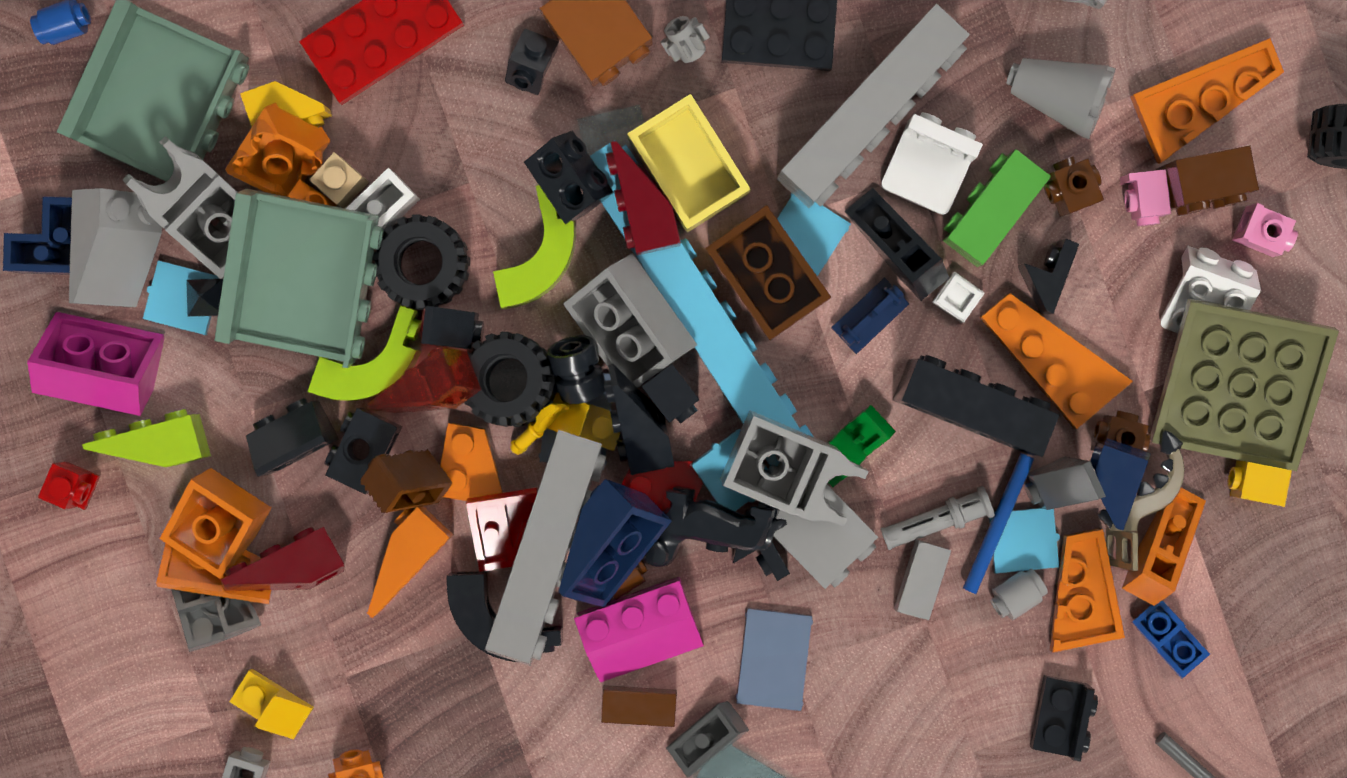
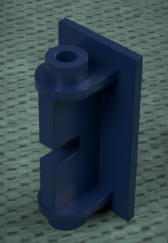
(870, 315)

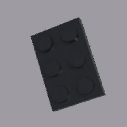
(780, 33)

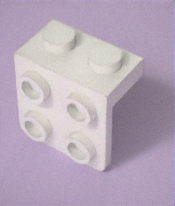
(930, 163)
(1213, 281)

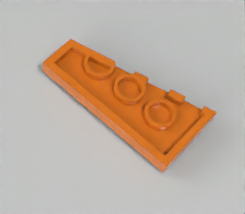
(1194, 101)

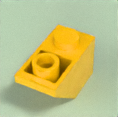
(287, 100)

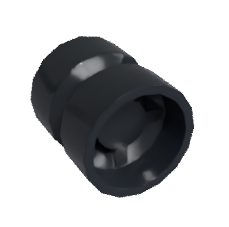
(576, 368)

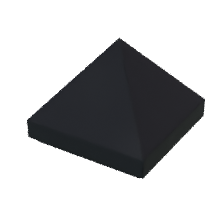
(203, 297)

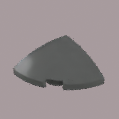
(212, 618)

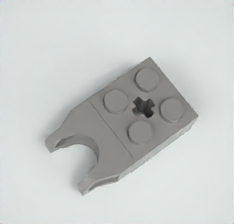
(188, 205)
(800, 476)

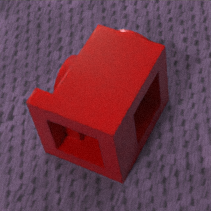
(68, 486)

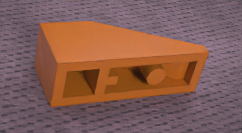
(1165, 549)
(408, 550)

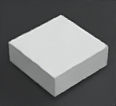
(958, 297)

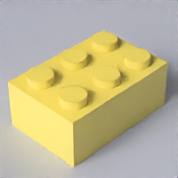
(688, 163)

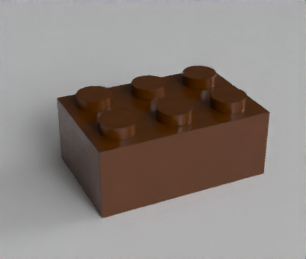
(768, 272)

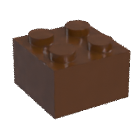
(1210, 178)

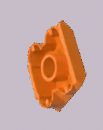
(278, 152)

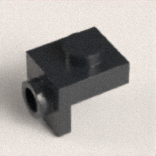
(530, 61)

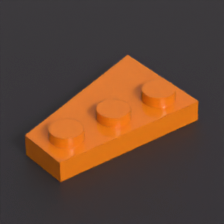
(183, 574)
(1085, 595)

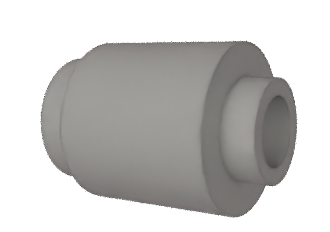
(1018, 594)

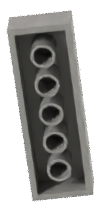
(876, 102)
(544, 549)

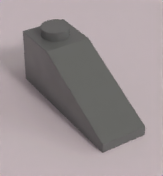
(1063, 484)

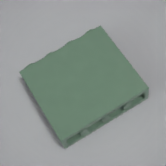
(152, 84)
(298, 276)

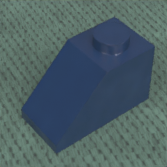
(1120, 475)

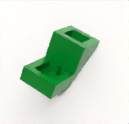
(861, 437)

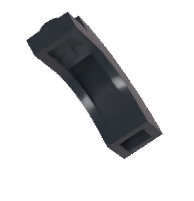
(474, 614)

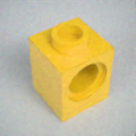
(1259, 483)

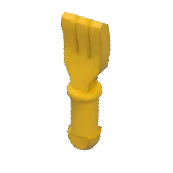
(536, 429)

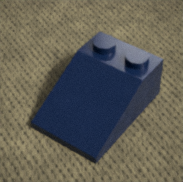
(610, 541)

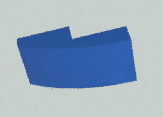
(1170, 638)

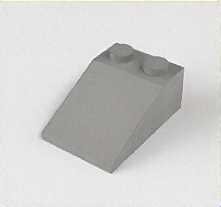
(110, 247)

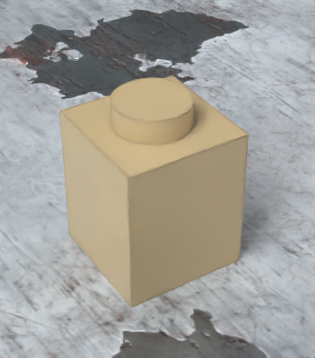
(339, 180)

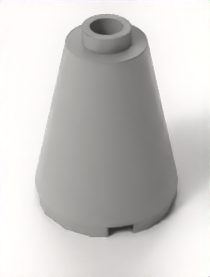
(1063, 90)

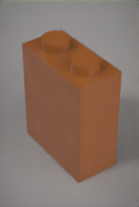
(598, 35)

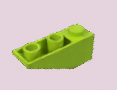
(162, 444)

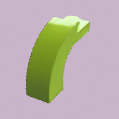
(546, 268)
(370, 379)

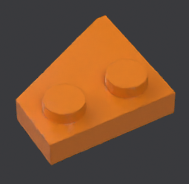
(469, 463)

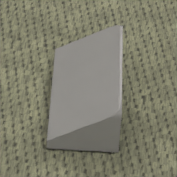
(922, 579)

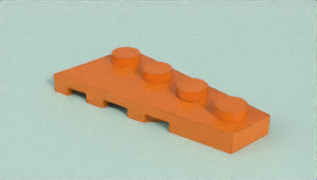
(1058, 364)

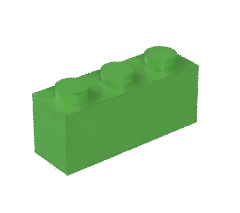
(995, 207)

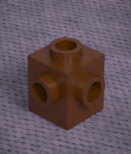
(1073, 186)
(1124, 424)

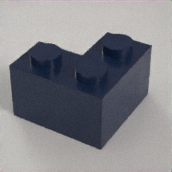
(46, 251)

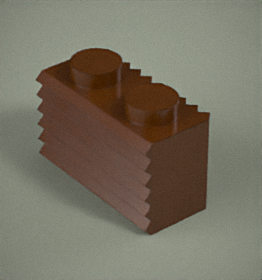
(405, 480)

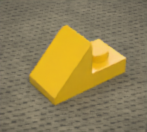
(587, 422)
(271, 705)

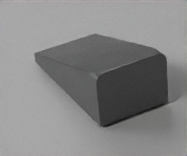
(707, 738)

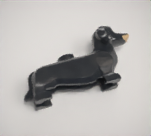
(712, 524)

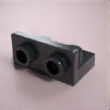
(1064, 717)

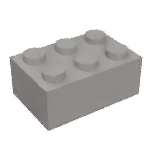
(630, 321)

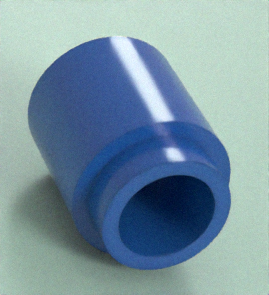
(60, 22)

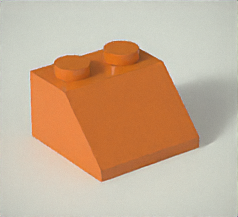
(214, 522)

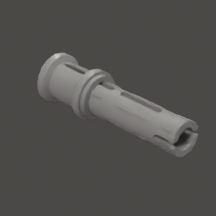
(954, 513)

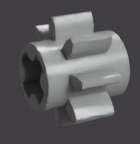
(685, 39)

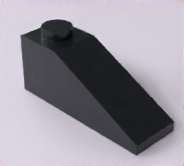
(898, 244)

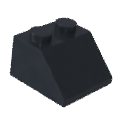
(290, 437)

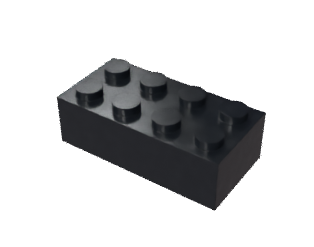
(976, 407)

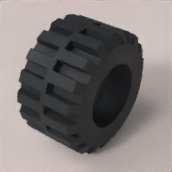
(1329, 136)
(390, 254)
(539, 379)

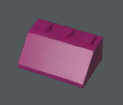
(96, 363)
(638, 629)

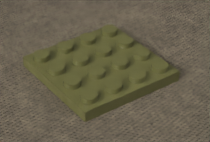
(1244, 384)

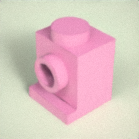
(1146, 196)
(1253, 231)

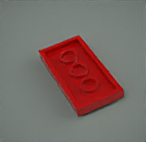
(376, 40)

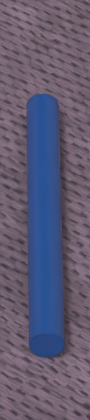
(998, 523)

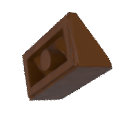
(639, 706)

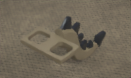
(1146, 502)

